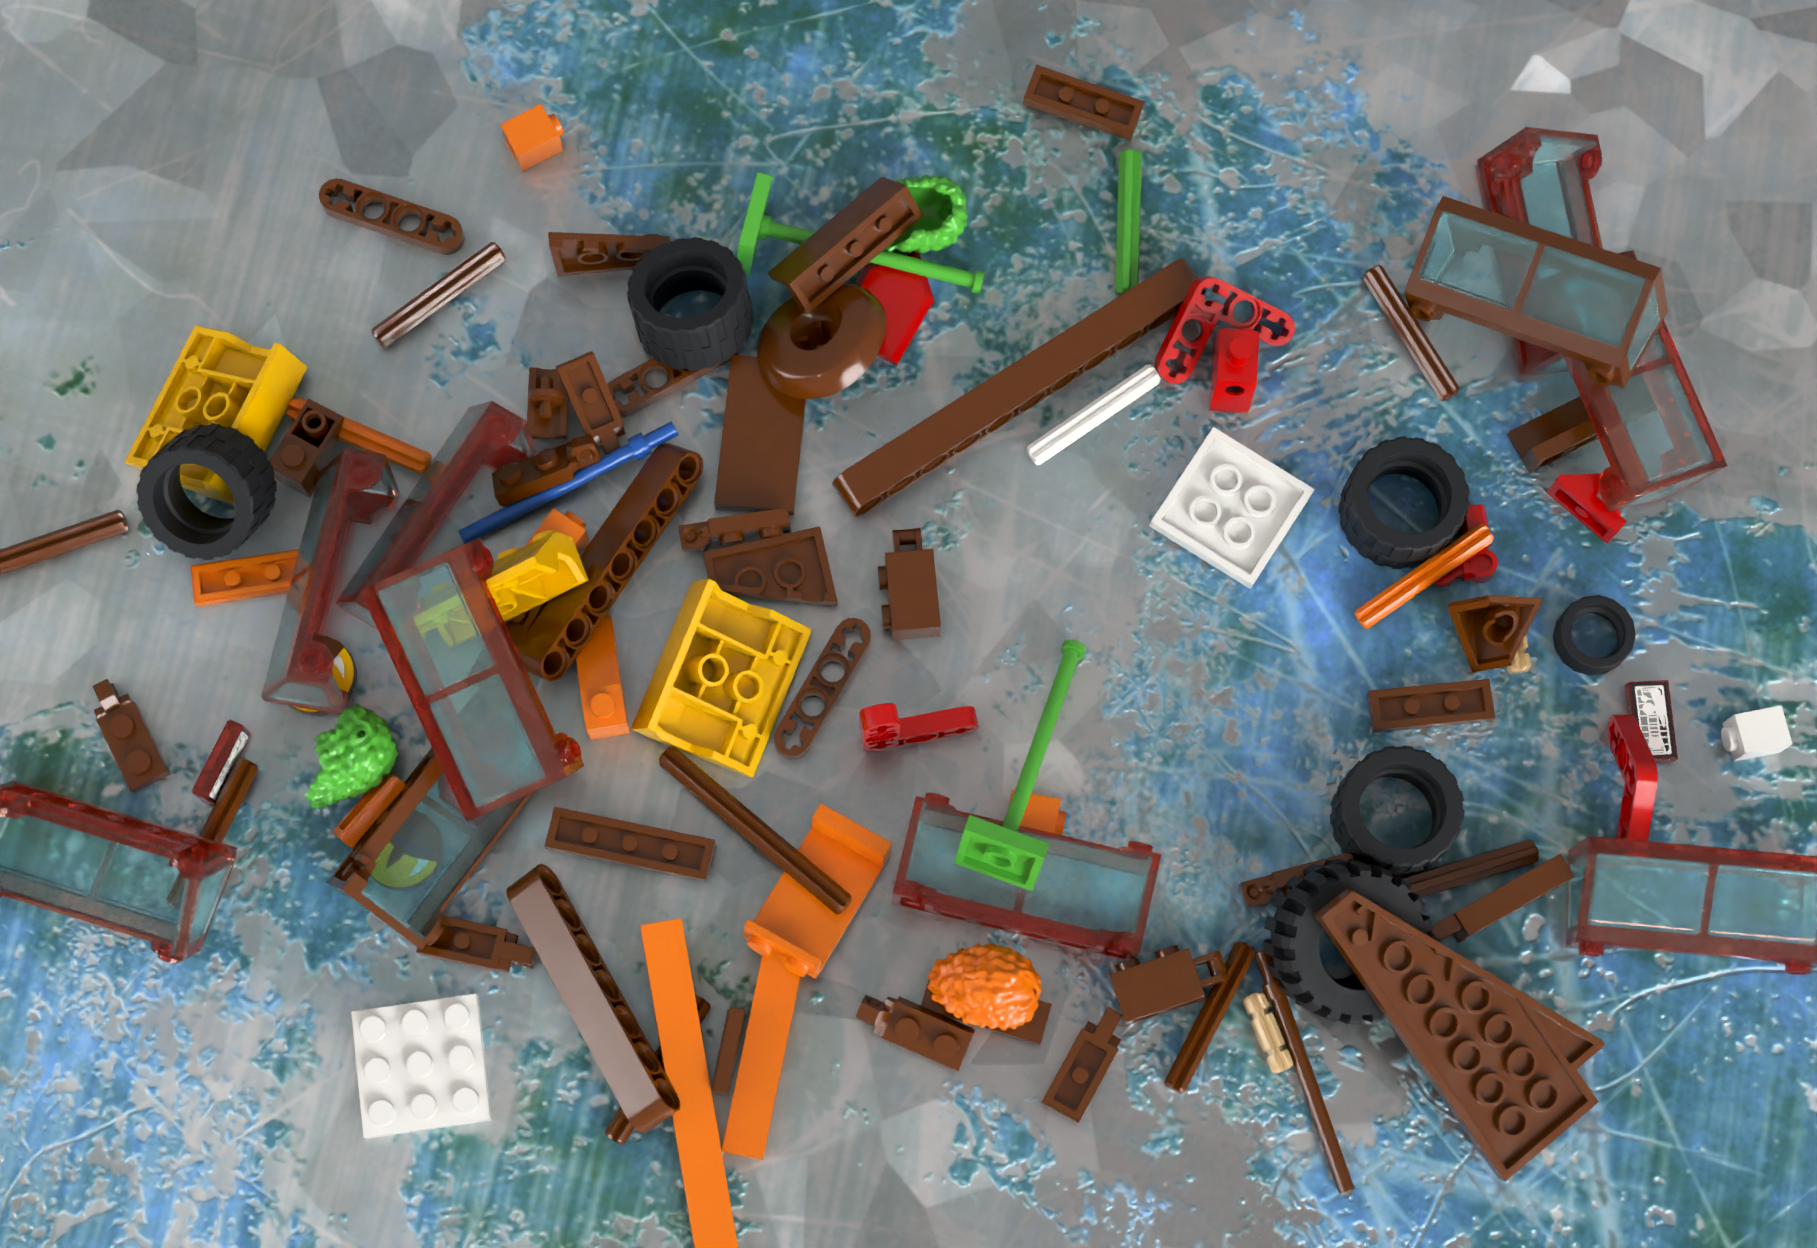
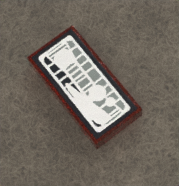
(1653, 711)
(221, 762)

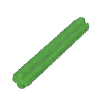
(1128, 220)

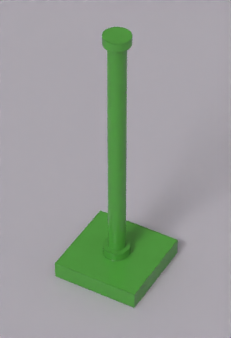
(759, 226)
(1002, 849)

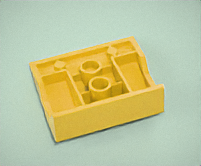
(223, 384)
(535, 573)
(721, 678)

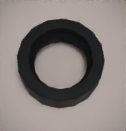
(1610, 610)

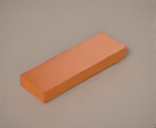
(243, 578)

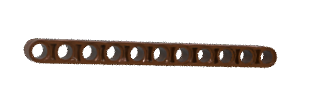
(1015, 389)

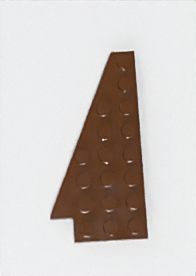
(1482, 1043)

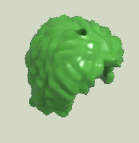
(943, 215)
(352, 757)

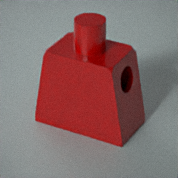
(1233, 365)

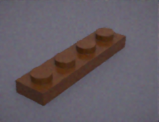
(630, 844)

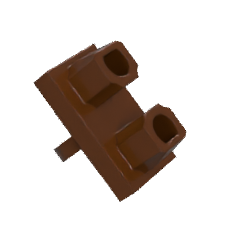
(547, 405)

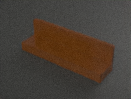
(847, 243)
(1553, 435)

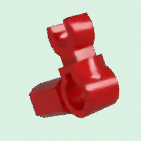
(1480, 566)

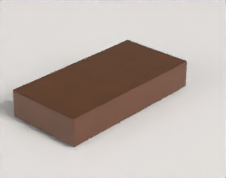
(728, 1051)

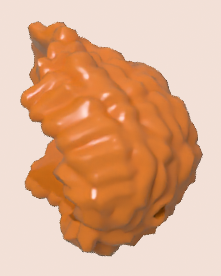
(986, 986)

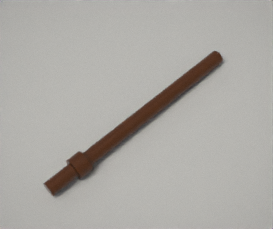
(1305, 1075)

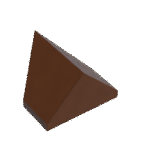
(1492, 628)

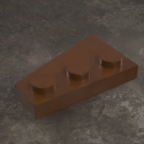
(599, 252)
(775, 568)

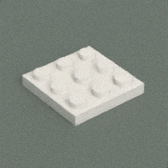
(1231, 507)
(421, 1066)

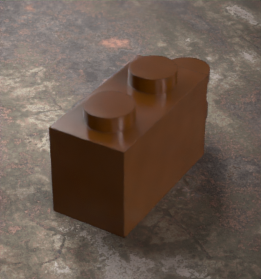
(910, 588)
(1163, 982)

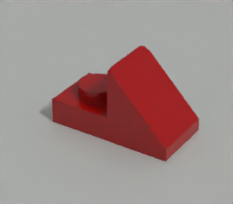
(1579, 497)

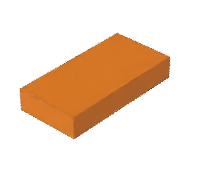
(368, 810)

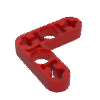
(1208, 316)
(883, 728)
(1639, 774)

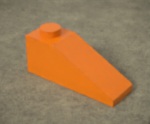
(602, 684)

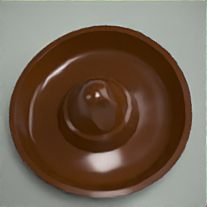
(822, 349)

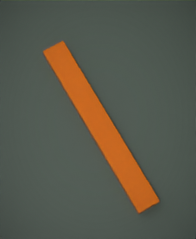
(688, 1072)

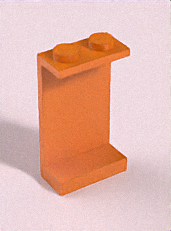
(798, 924)

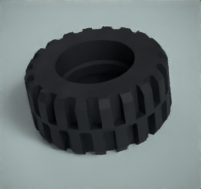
(1298, 932)

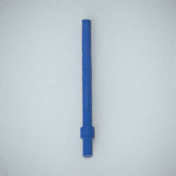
(637, 447)

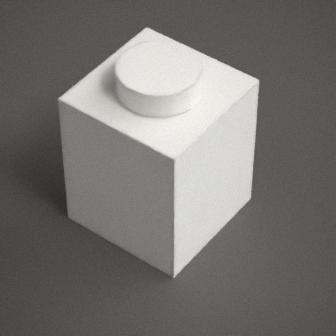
(1756, 733)

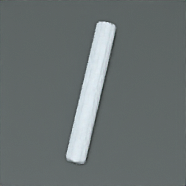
(1093, 414)

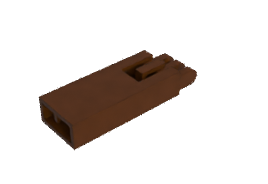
(1503, 901)

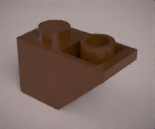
(307, 447)

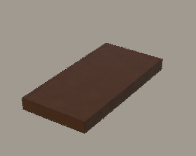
(758, 442)

